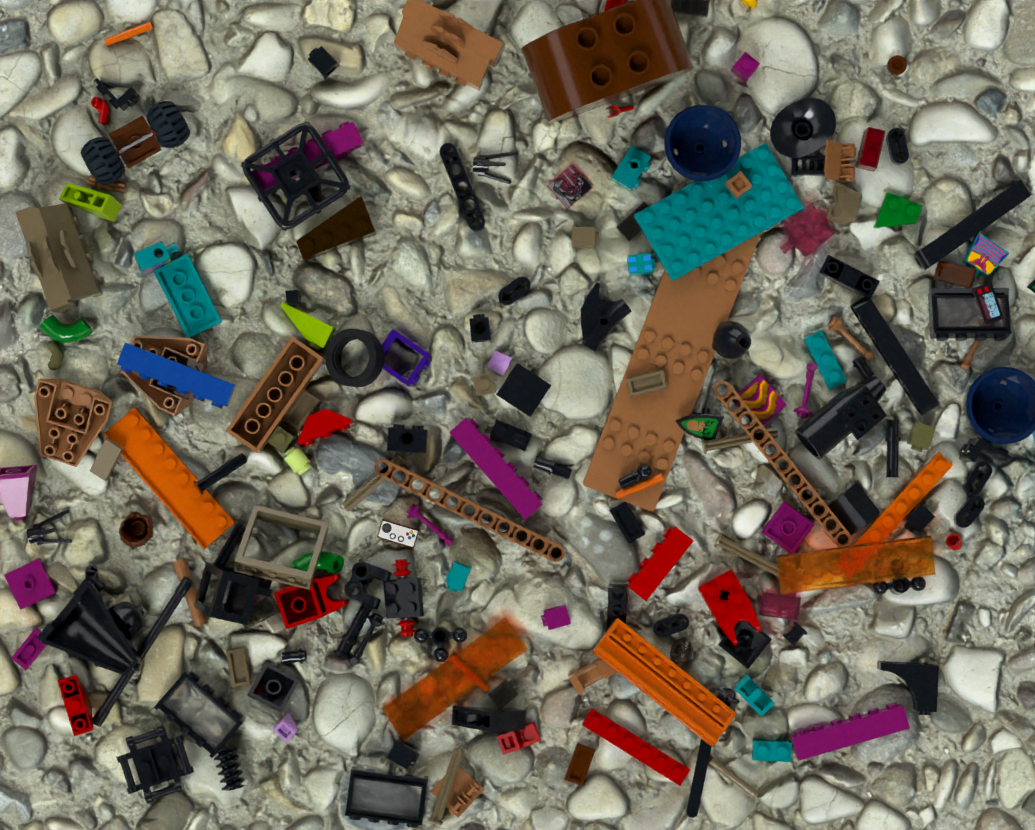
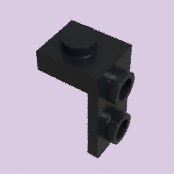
(128, 99)
(616, 605)

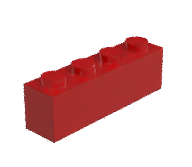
(660, 563)

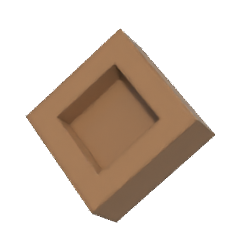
(738, 185)

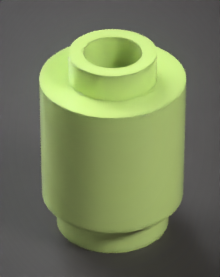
(297, 460)

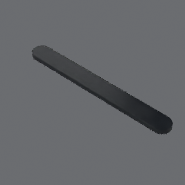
(698, 779)

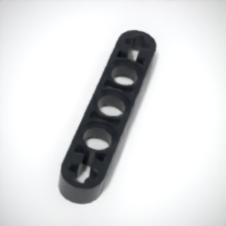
(455, 180)

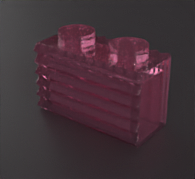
(779, 605)

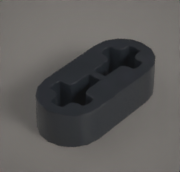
(892, 147)
(511, 287)
(981, 481)
(972, 514)
(672, 629)

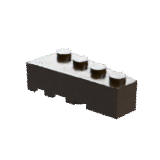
(338, 231)

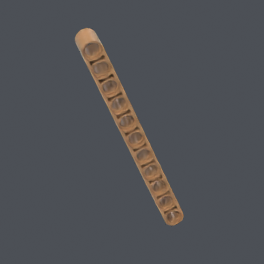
(790, 468)
(476, 517)

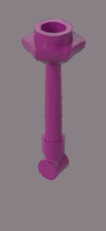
(803, 411)
(414, 511)

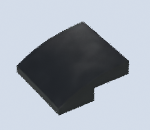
(523, 389)

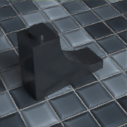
(921, 681)
(489, 718)

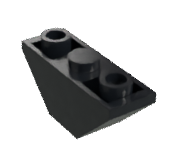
(849, 277)

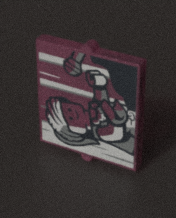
(569, 186)

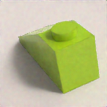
(91, 201)
(312, 329)

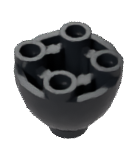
(731, 340)

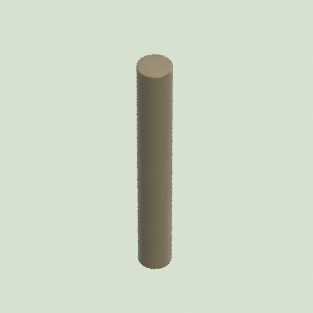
(733, 777)

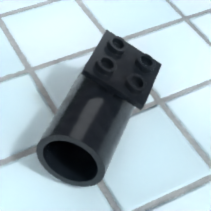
(848, 412)

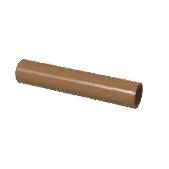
(182, 569)

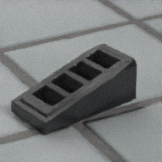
(811, 172)

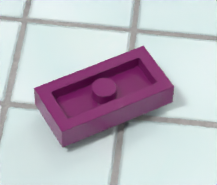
(29, 650)

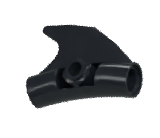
(596, 310)

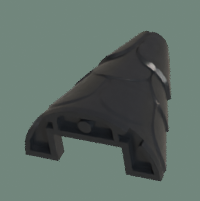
(91, 633)

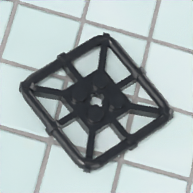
(283, 172)

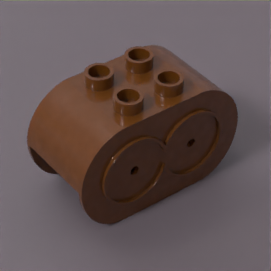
(607, 58)

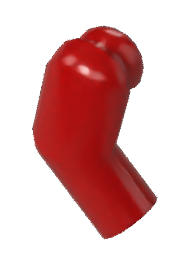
(103, 108)

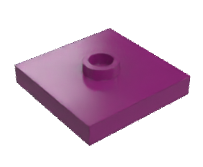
(788, 527)
(30, 583)

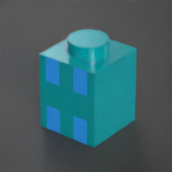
(640, 264)

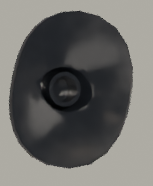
(802, 127)

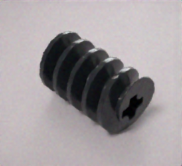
(229, 769)

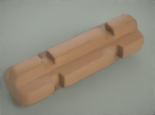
(117, 186)

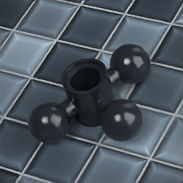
(916, 584)
(440, 653)

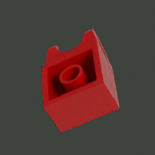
(315, 601)
(732, 611)

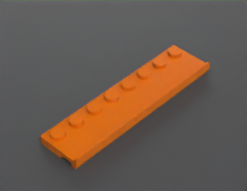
(169, 478)
(664, 682)

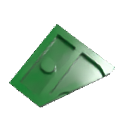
(897, 212)

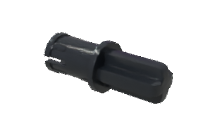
(552, 467)

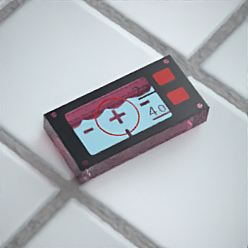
(987, 303)

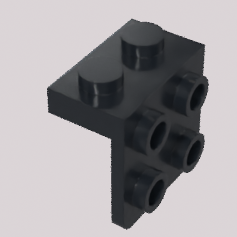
(971, 450)

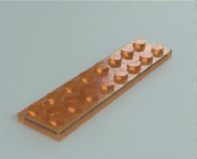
(855, 564)
(454, 678)

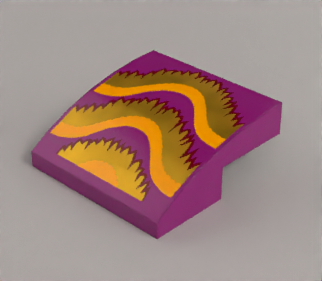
(761, 400)

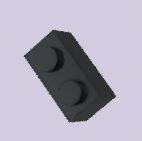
(293, 298)

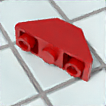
(322, 425)
(76, 704)

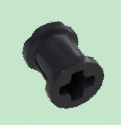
(794, 634)

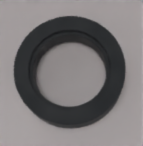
(375, 362)

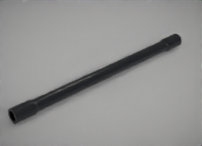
(180, 592)

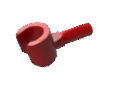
(617, 110)

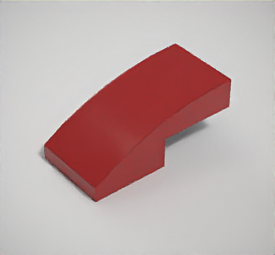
(517, 739)

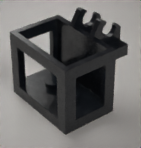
(239, 597)

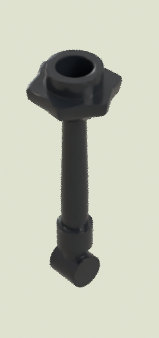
(375, 621)

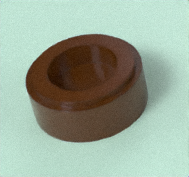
(896, 65)

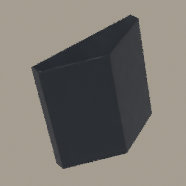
(854, 509)
(749, 643)
(273, 687)

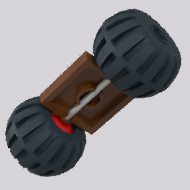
(135, 142)

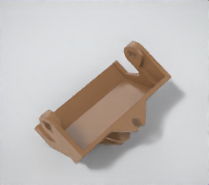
(446, 43)

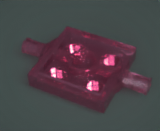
(806, 230)

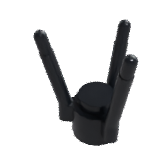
(481, 164)
(38, 533)

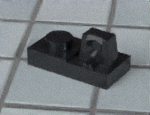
(510, 435)

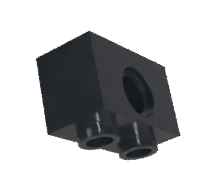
(395, 441)
(403, 753)

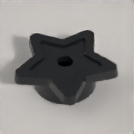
(727, 696)

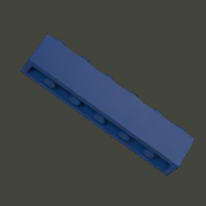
(176, 375)

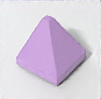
(499, 362)
(286, 728)

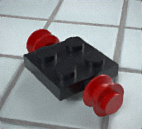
(403, 598)

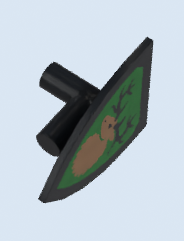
(702, 425)

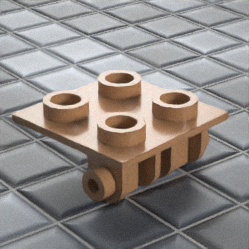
(837, 161)
(463, 792)

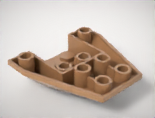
(178, 349)
(68, 418)

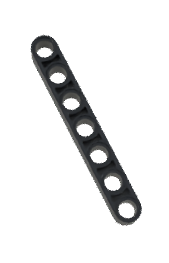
(973, 224)
(894, 355)

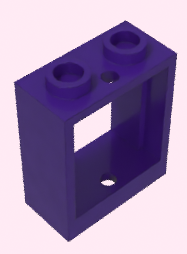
(423, 364)

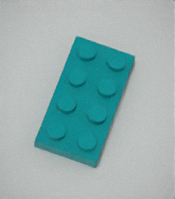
(188, 296)

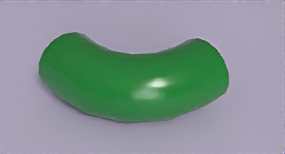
(65, 332)
(328, 562)

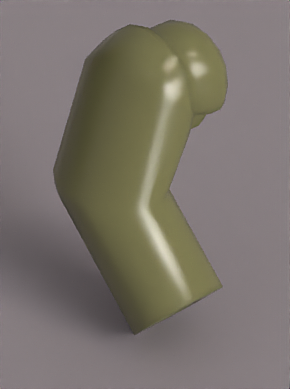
(56, 357)

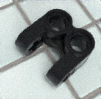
(363, 582)

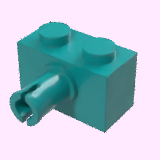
(631, 168)

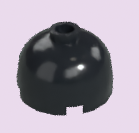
(129, 618)

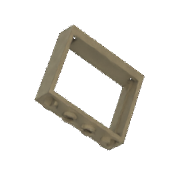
(274, 571)

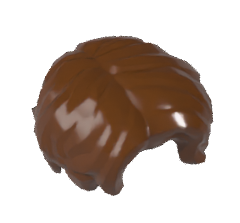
(136, 529)

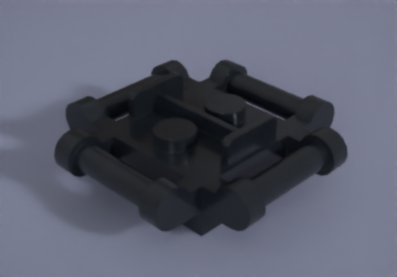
(155, 764)

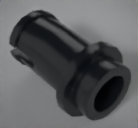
(863, 367)
(294, 656)

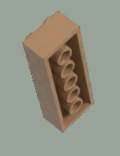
(275, 394)

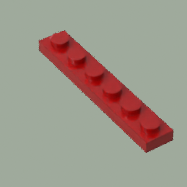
(635, 746)

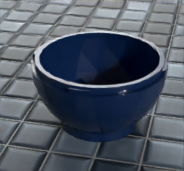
(705, 127)
(1017, 405)

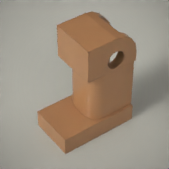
(590, 675)

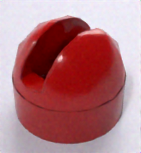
(954, 541)

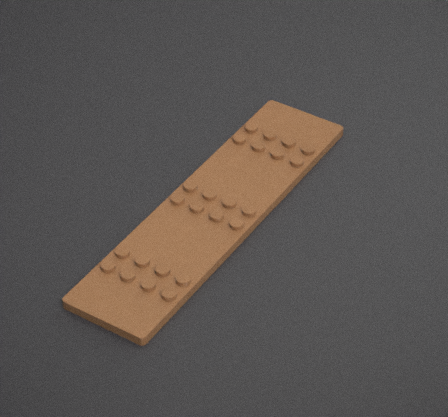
(679, 342)

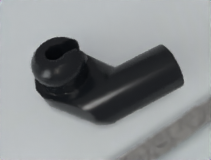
(91, 574)

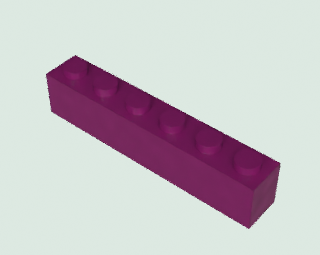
(339, 141)
(495, 468)
(849, 731)

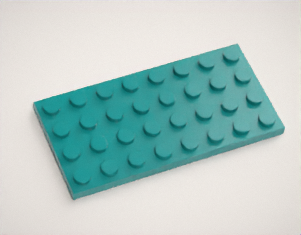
(709, 221)

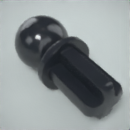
(644, 472)

